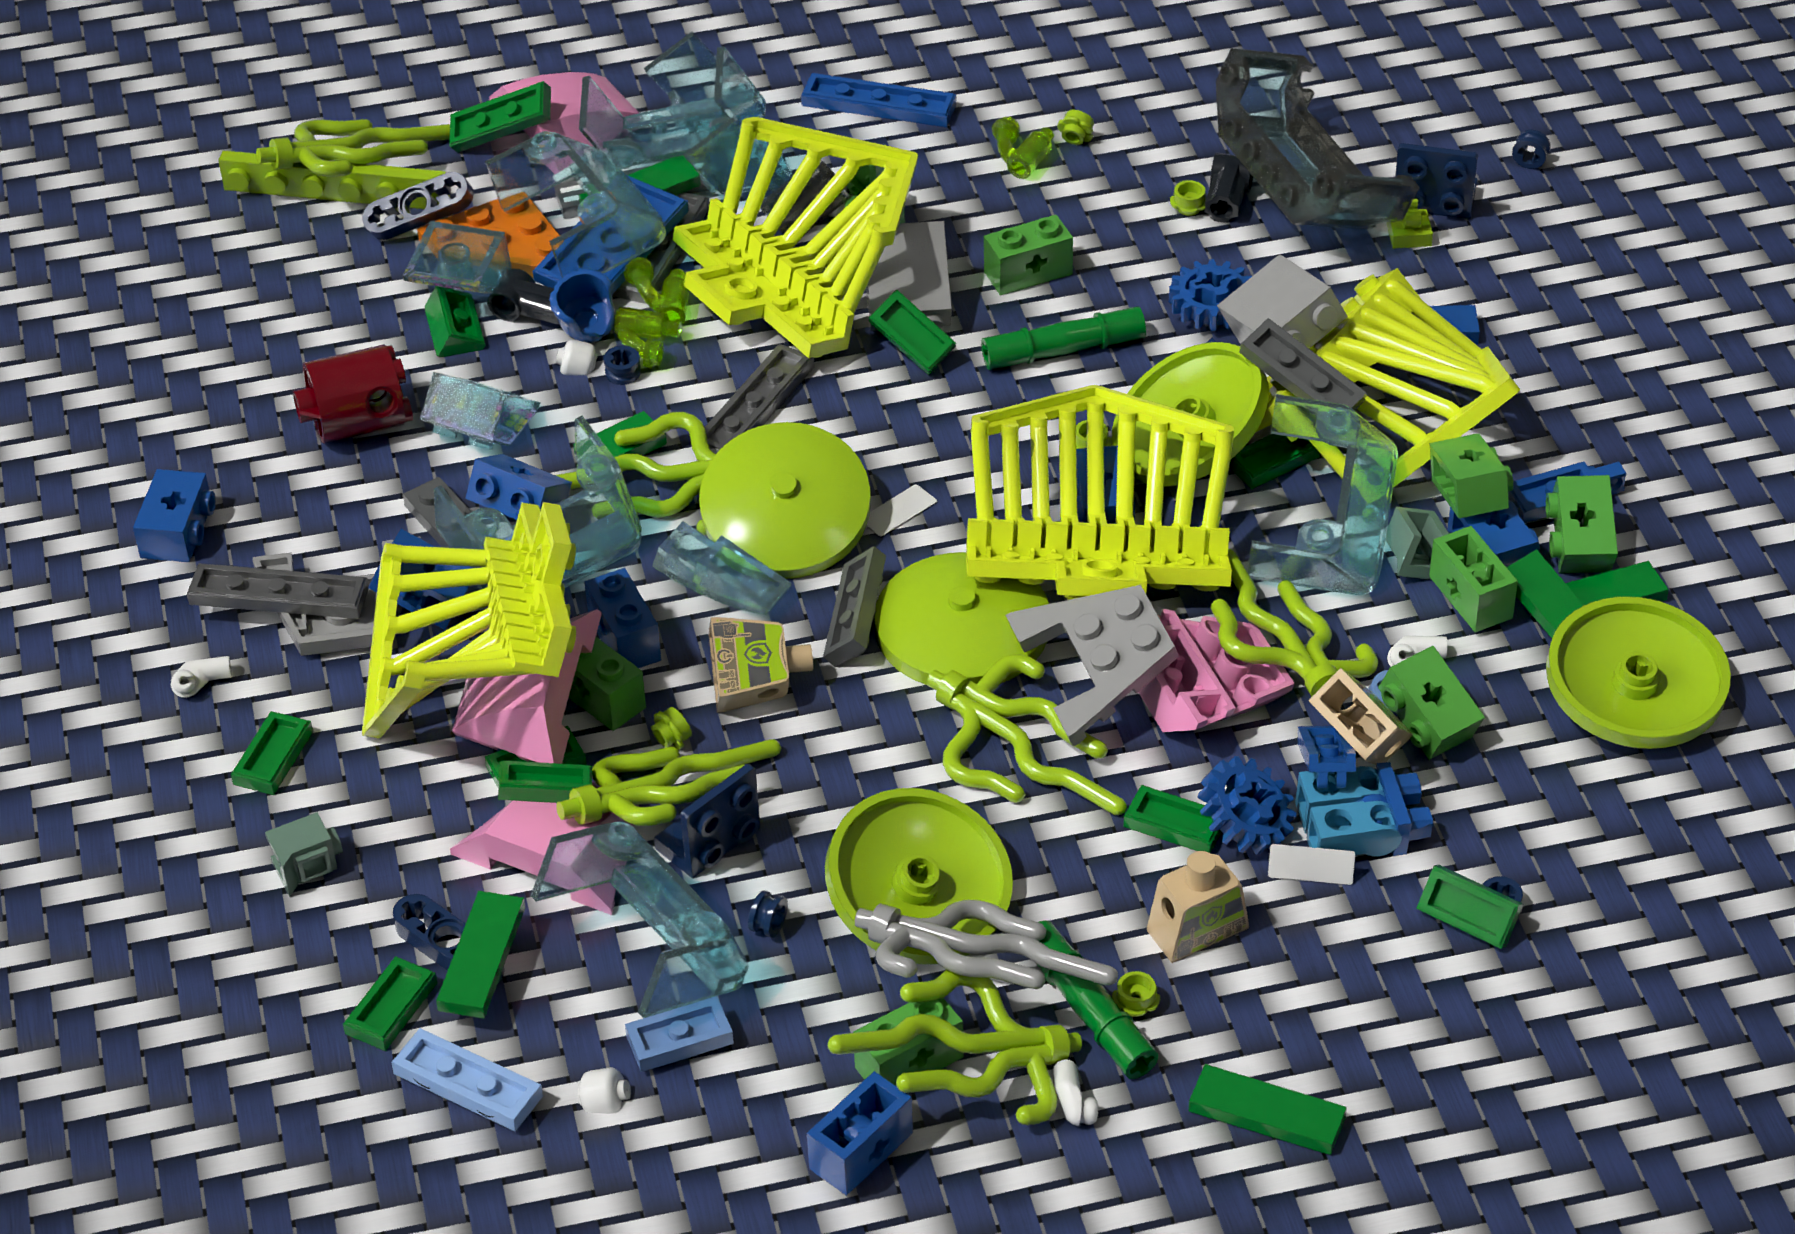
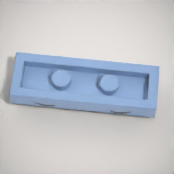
(467, 1079)

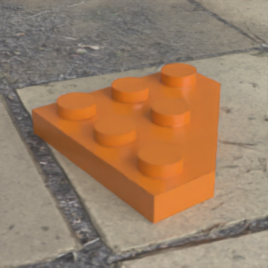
(523, 225)

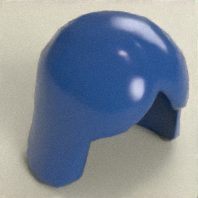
(577, 311)

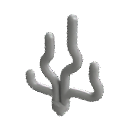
(937, 937)

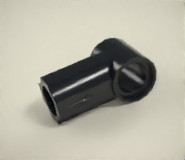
(1227, 187)
(520, 295)

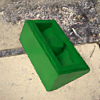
(453, 322)

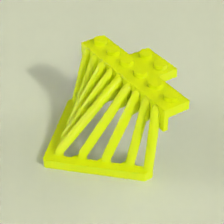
(802, 287)
(1423, 343)
(1096, 554)
(524, 614)

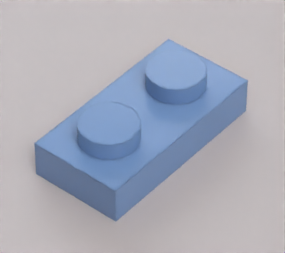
(679, 1033)

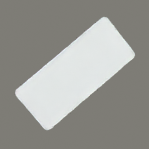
(899, 509)
(1311, 864)

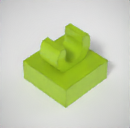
(1412, 230)

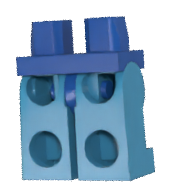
(1366, 814)

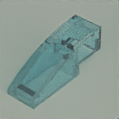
(720, 571)

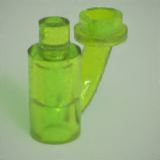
(1029, 154)
(674, 294)
(654, 326)

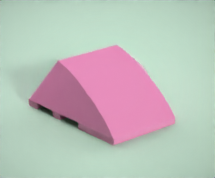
(566, 101)
(1206, 680)
(525, 710)
(521, 838)

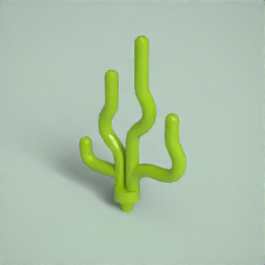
(347, 150)
(653, 470)
(1307, 662)
(982, 707)
(589, 803)
(1017, 1044)

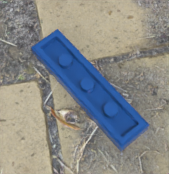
(879, 100)

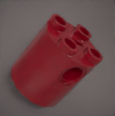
(353, 393)

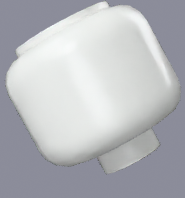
(576, 358)
(603, 1091)

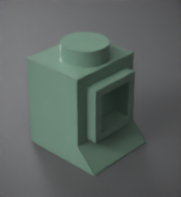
(1411, 540)
(303, 850)

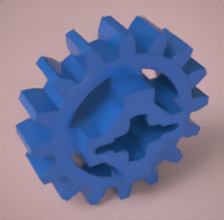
(1202, 289)
(1246, 805)

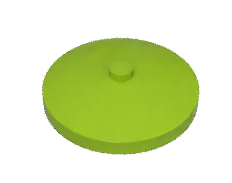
(1206, 382)
(787, 497)
(948, 621)
(1638, 672)
(916, 856)

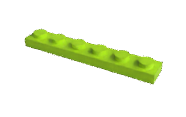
(363, 185)

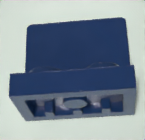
(1444, 178)
(713, 824)

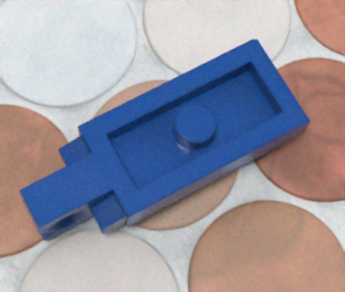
(1531, 492)

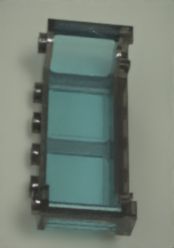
(1291, 154)

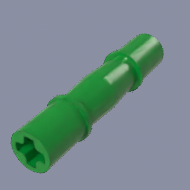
(1063, 338)
(1097, 1009)

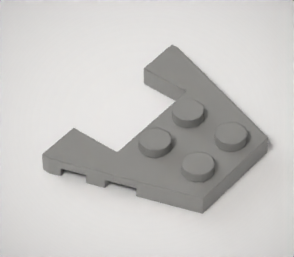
(324, 633)
(1116, 641)

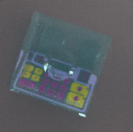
(459, 258)
(476, 410)

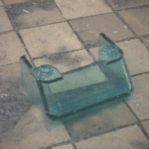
(689, 76)
(672, 129)
(614, 216)
(599, 516)
(1343, 552)
(704, 951)

